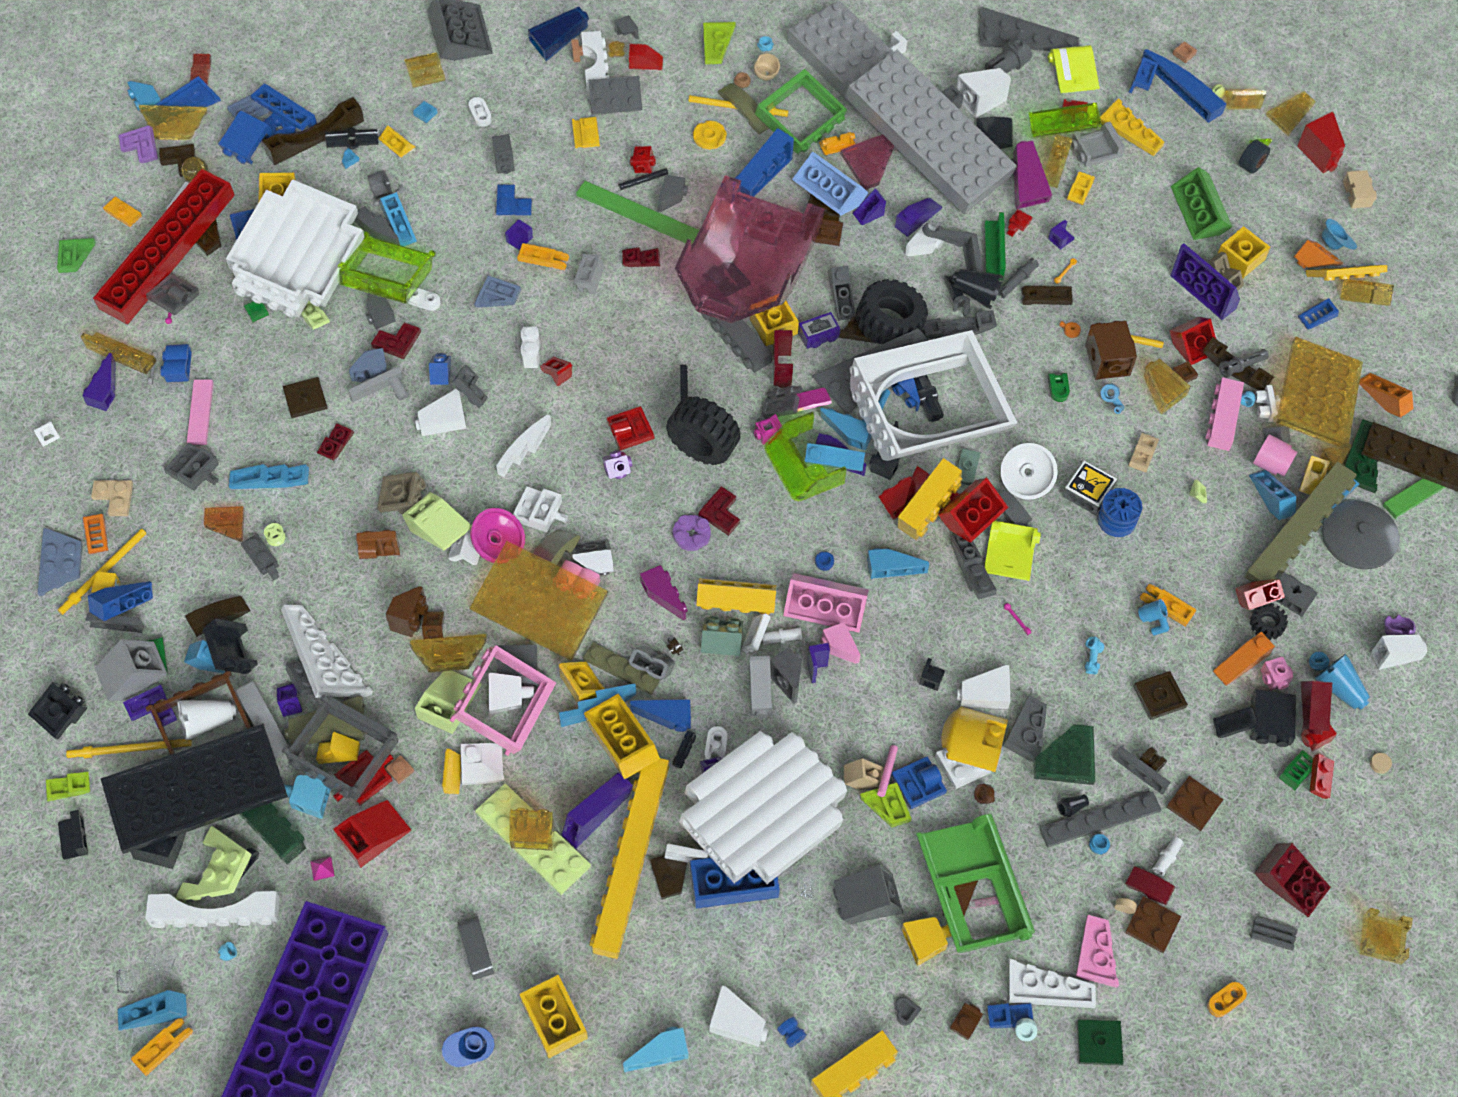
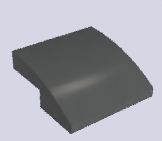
(526, 654)

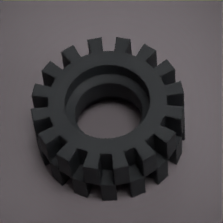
(1276, 614)

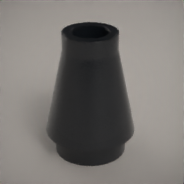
(1070, 805)

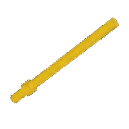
(727, 104)
(75, 597)
(89, 751)

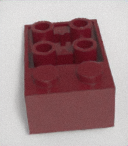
(1292, 878)

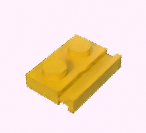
(585, 132)

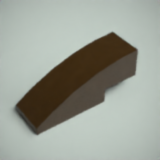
(225, 609)

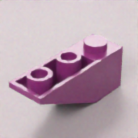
(659, 589)

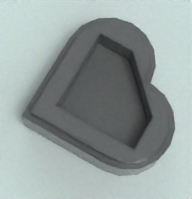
(906, 1011)

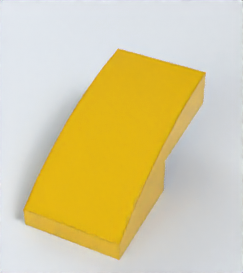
(1081, 188)

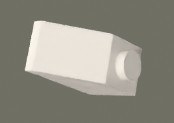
(922, 244)

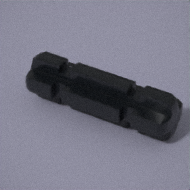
(684, 749)

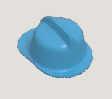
(1336, 236)

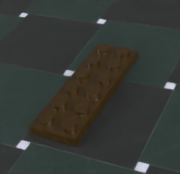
(1412, 455)

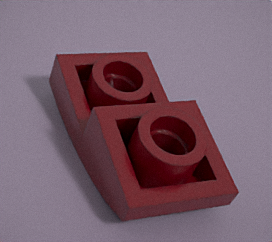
(636, 258)
(332, 446)
(1151, 885)

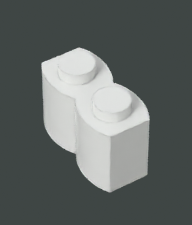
(530, 347)

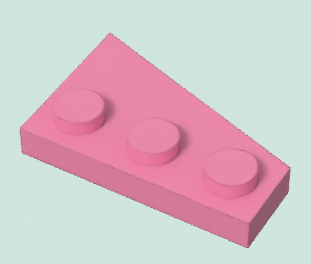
(1096, 953)

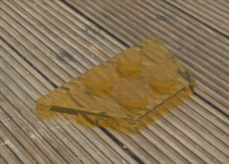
(173, 121)
(448, 652)

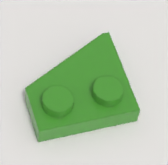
(73, 254)

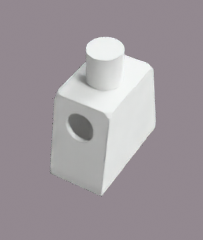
(507, 692)

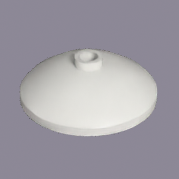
(1042, 468)

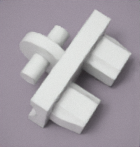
(1271, 403)

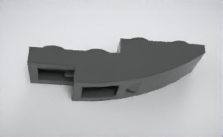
(972, 567)

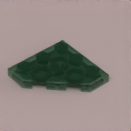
(1068, 757)

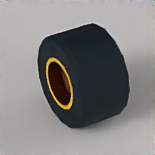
(1254, 156)

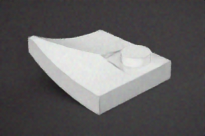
(481, 763)

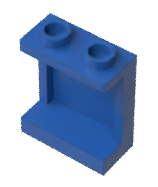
(244, 137)

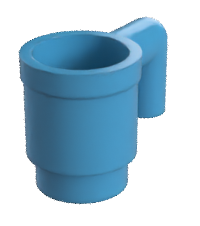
(1155, 611)

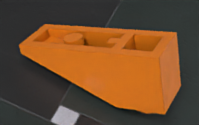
(1389, 395)
(1244, 658)

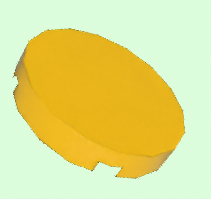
(709, 135)

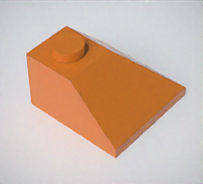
(1315, 255)

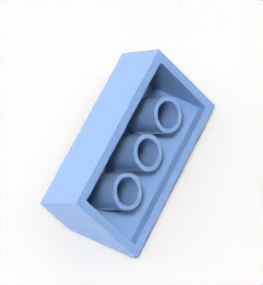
(829, 185)

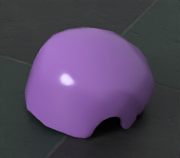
(1399, 626)

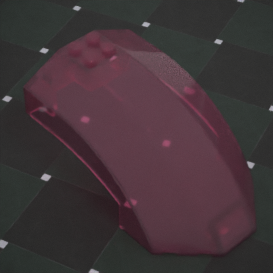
(746, 254)

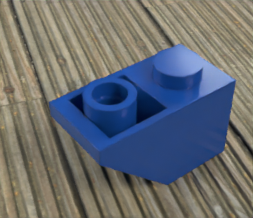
(440, 369)

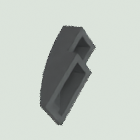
(375, 226)

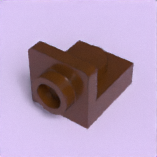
(433, 625)
(966, 1021)

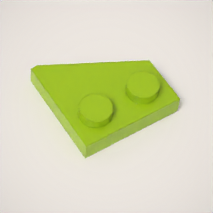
(890, 807)

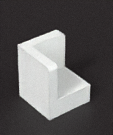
(897, 42)

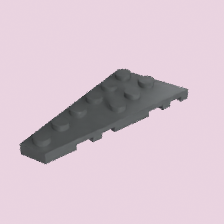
(1001, 29)
(837, 378)

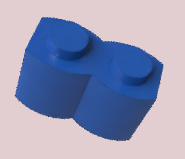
(176, 363)

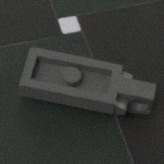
(261, 556)

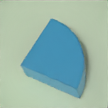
(349, 158)

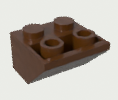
(406, 611)

